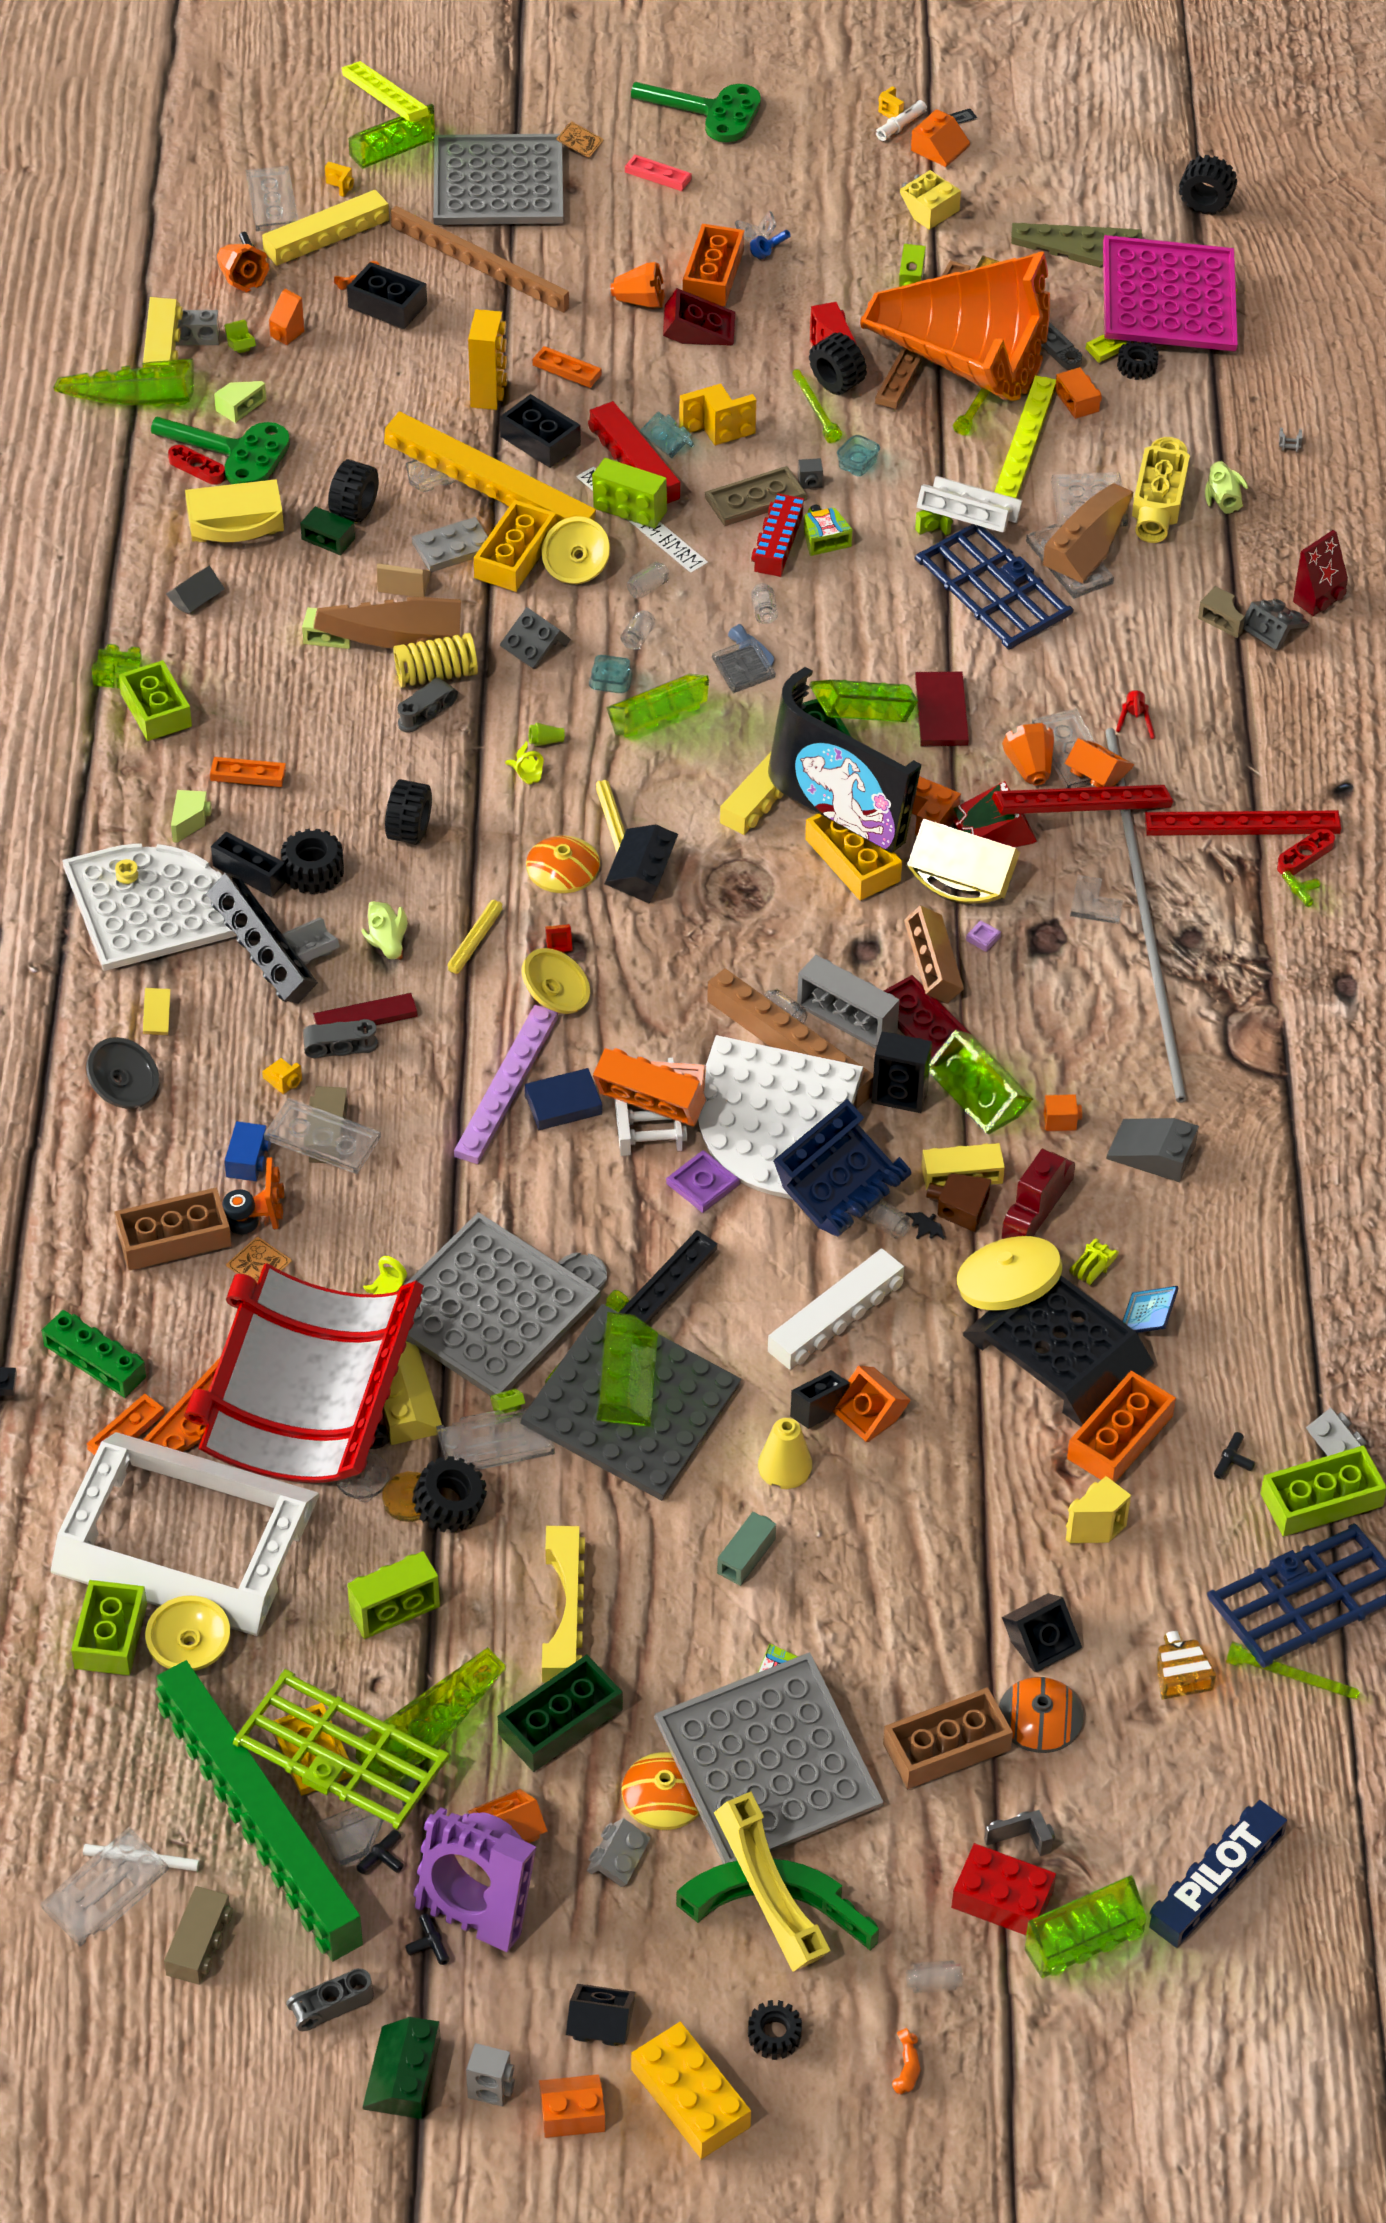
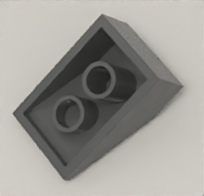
(1155, 1145)

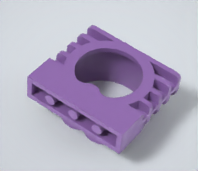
(447, 1889)

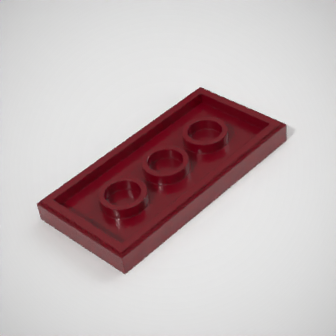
(941, 708)
(923, 1015)

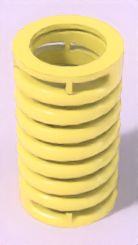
(435, 651)

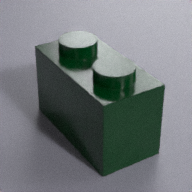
(327, 530)

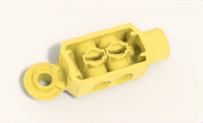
(1160, 488)

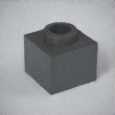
(810, 473)

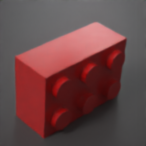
(1002, 1889)

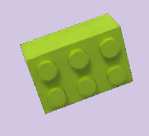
(629, 493)
(155, 700)
(393, 1594)
(109, 1627)

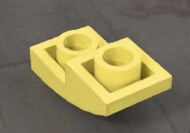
(156, 1011)

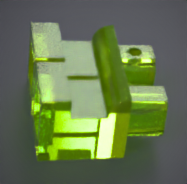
(114, 662)

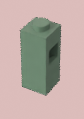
(746, 1548)

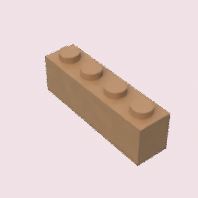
(933, 954)

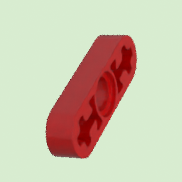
(184, 457)
(1309, 843)

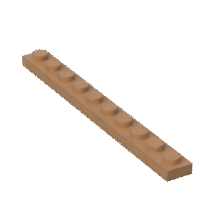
(480, 259)
(906, 363)

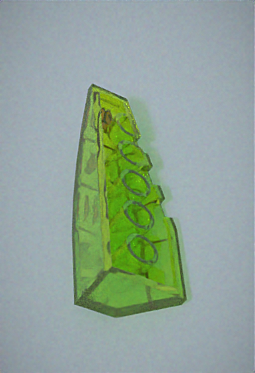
(152, 384)
(437, 1711)

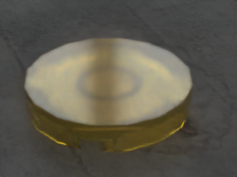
(398, 1497)

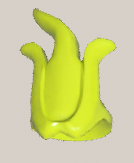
(527, 770)
(390, 1277)

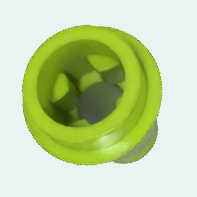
(544, 734)

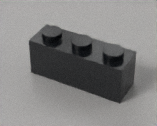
(249, 862)

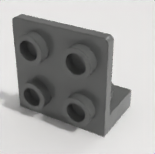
(1272, 621)
(532, 638)

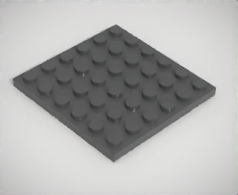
(685, 1405)

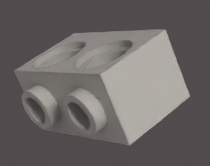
(199, 327)
(489, 2075)

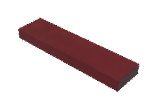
(378, 1011)

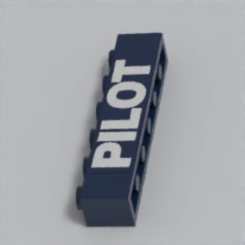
(1217, 1873)

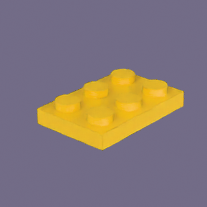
(304, 1730)

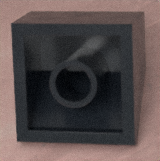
(1042, 1631)
(600, 2014)

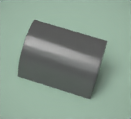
(195, 590)

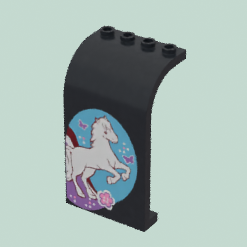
(839, 773)

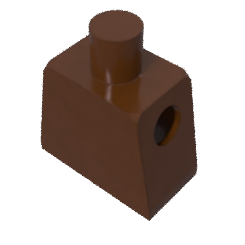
(961, 1199)

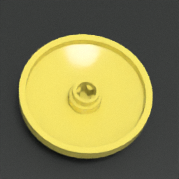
(1009, 1273)

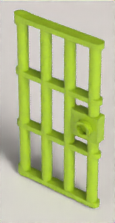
(329, 1766)

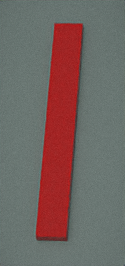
(1082, 799)
(1241, 822)

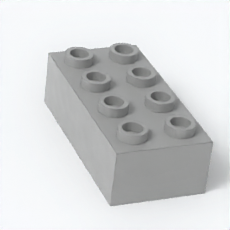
(847, 1001)

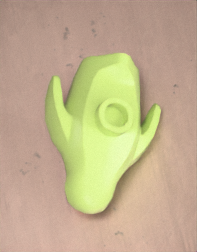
(1224, 487)
(386, 929)

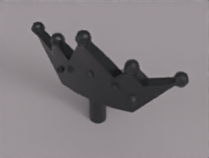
(926, 1225)

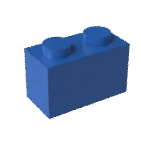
(246, 1151)

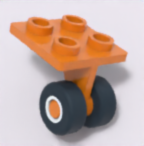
(243, 1208)

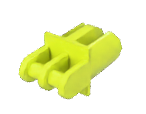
(1093, 1261)

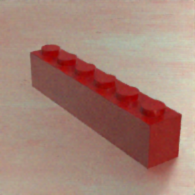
(629, 445)

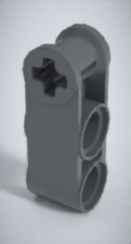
(425, 704)
(339, 1038)
(320, 2010)

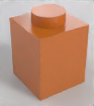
(1061, 1112)

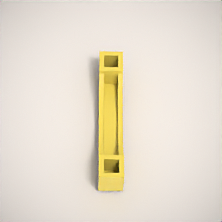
(563, 1552)
(795, 1933)

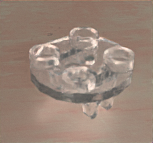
(371, 1482)

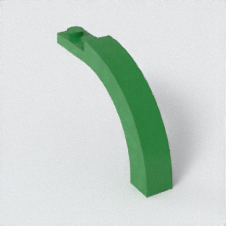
(804, 1883)

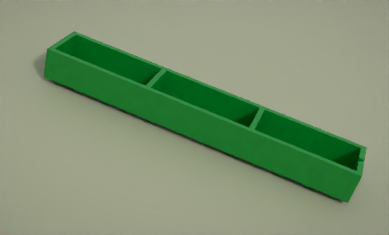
(259, 1811)

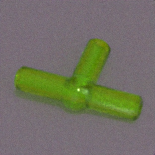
(1300, 888)

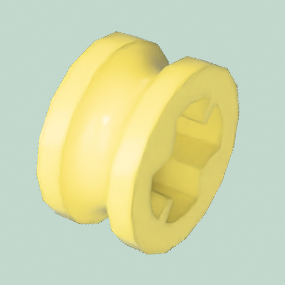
(126, 866)

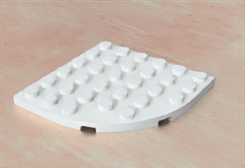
(153, 915)
(765, 1102)

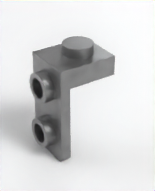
(1023, 1823)

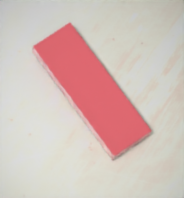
(658, 172)

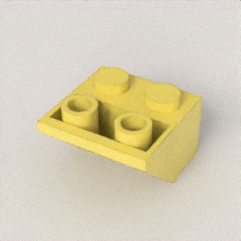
(931, 199)
(1098, 1514)

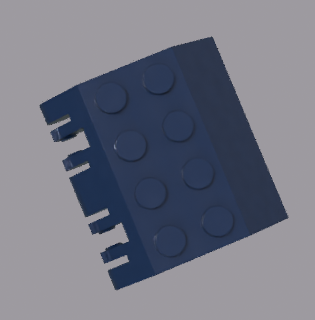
(838, 1170)

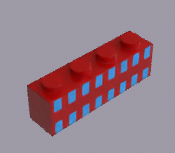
(778, 535)

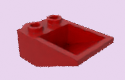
(826, 320)

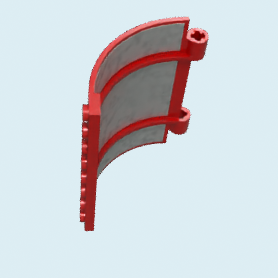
(302, 1377)

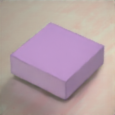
(983, 936)

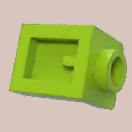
(929, 521)
(507, 1401)

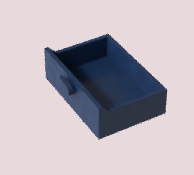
(563, 1099)

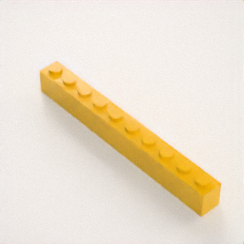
(478, 468)

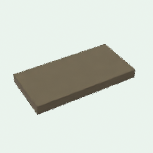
(752, 495)

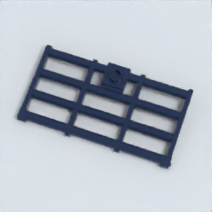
(1009, 575)
(1295, 1578)

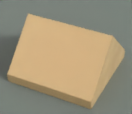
(402, 580)

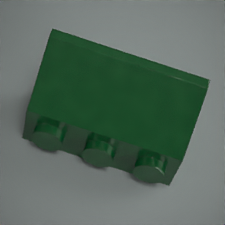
(403, 2067)

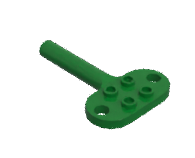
(727, 112)
(251, 455)

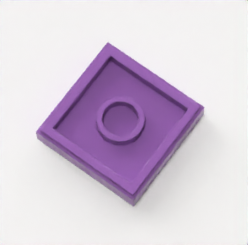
(702, 1181)

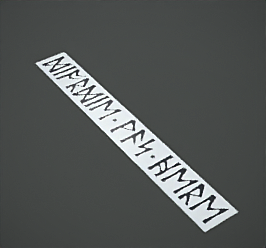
(661, 536)

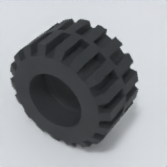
(1212, 172)
(837, 363)
(353, 490)
(408, 811)
(312, 861)
(457, 1477)

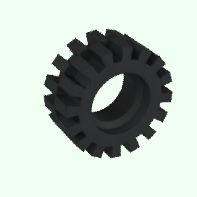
(1136, 368)
(778, 2014)

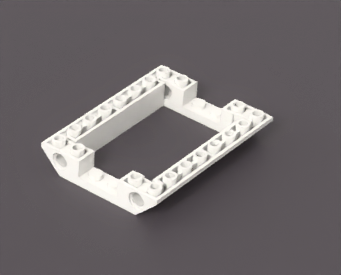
(245, 1607)

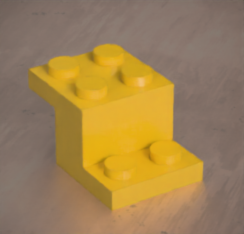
(718, 414)

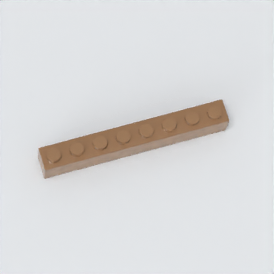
(775, 1025)

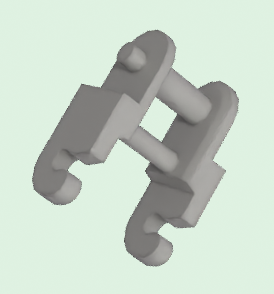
(1282, 439)

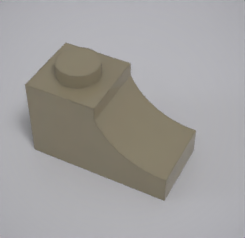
(1219, 611)

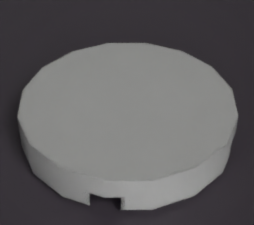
(595, 1269)

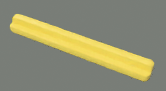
(611, 812)
(475, 936)

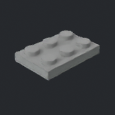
(450, 544)

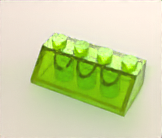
(391, 139)
(865, 700)
(658, 703)
(978, 1082)
(627, 1370)
(1085, 1927)

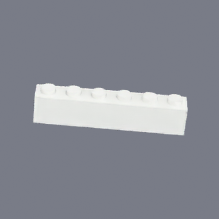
(836, 1309)

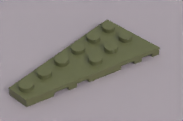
(1078, 242)

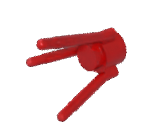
(1136, 705)

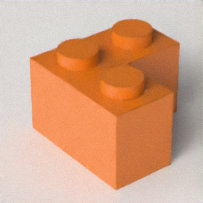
(934, 803)

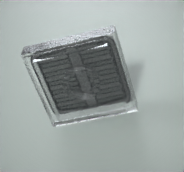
(743, 665)

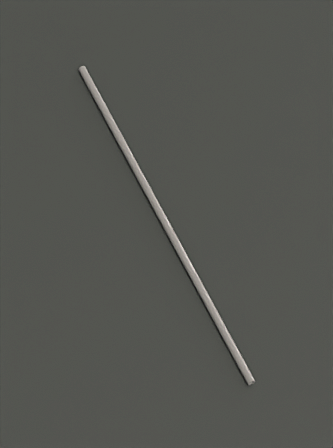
(1150, 938)

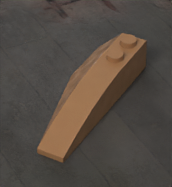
(1087, 534)
(392, 622)

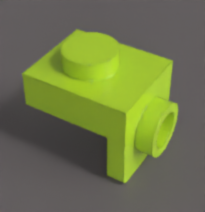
(238, 336)

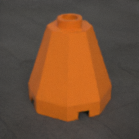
(243, 265)
(640, 286)
(1031, 751)

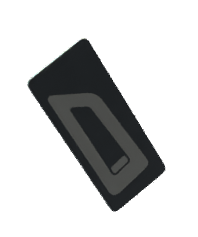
(964, 115)

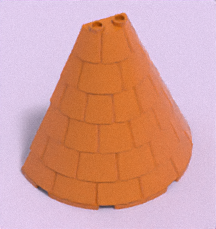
(973, 322)

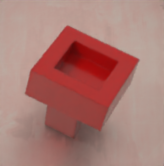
(559, 937)

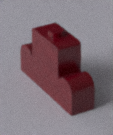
(1038, 1193)

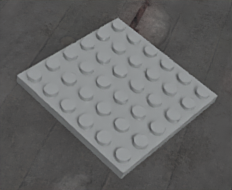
(498, 179)
(494, 1305)
(779, 1741)

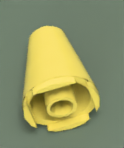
(785, 1456)

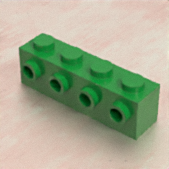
(94, 1353)

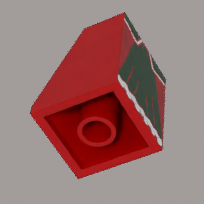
(982, 818)

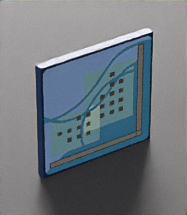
(1150, 1309)

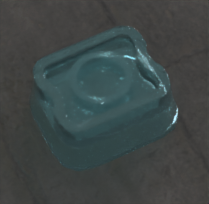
(858, 455)
(611, 674)

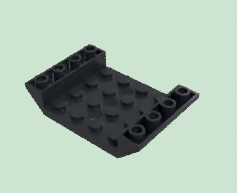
(1078, 1367)

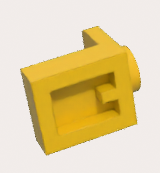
(889, 104)
(339, 176)
(283, 1075)

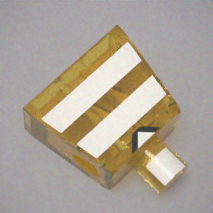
(1183, 1667)

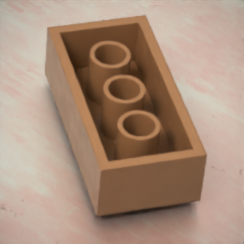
(172, 1228)
(947, 1738)

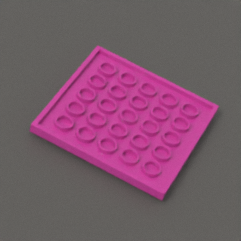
(1169, 293)

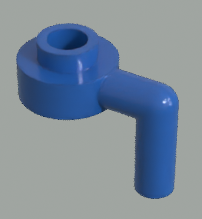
(761, 247)

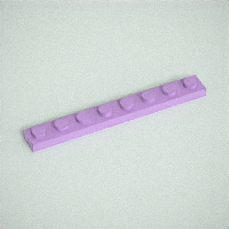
(505, 1084)

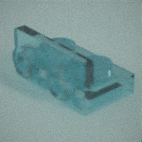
(666, 435)

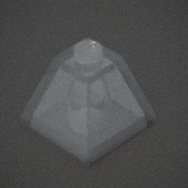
(350, 1834)

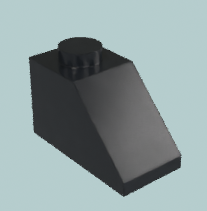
(817, 1398)

